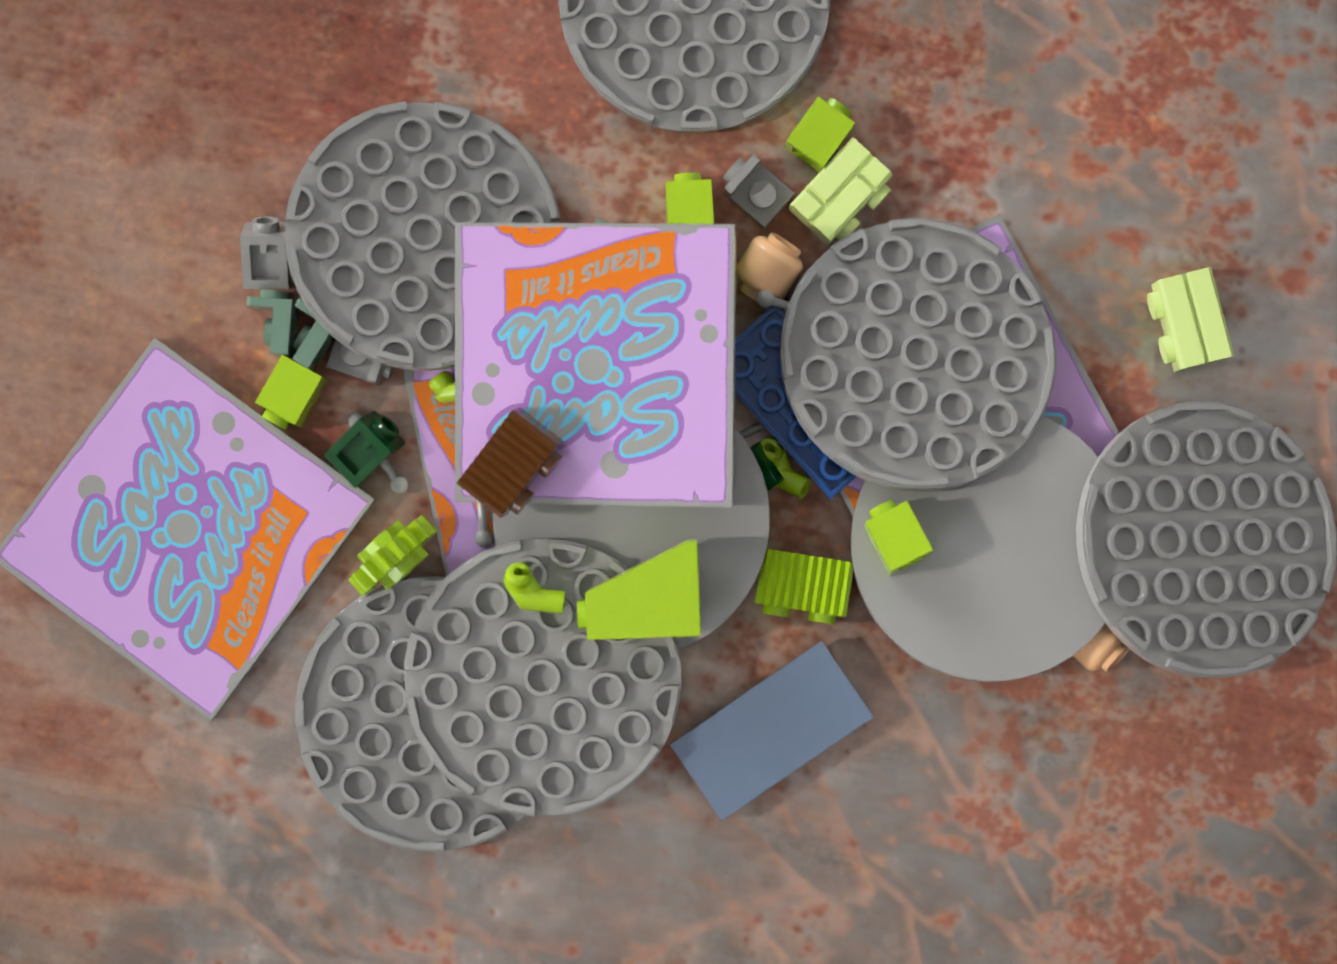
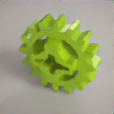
(392, 555)

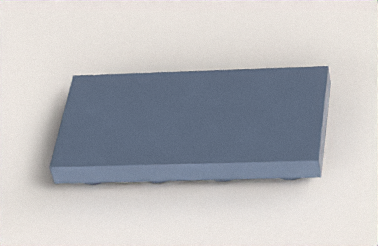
(771, 730)

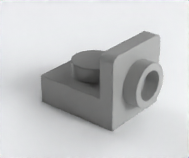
(756, 190)
(264, 254)
(357, 366)

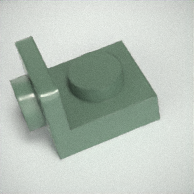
(282, 328)
(311, 342)

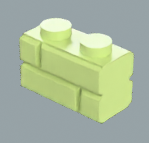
(841, 193)
(1190, 320)

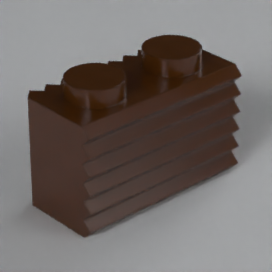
(511, 463)

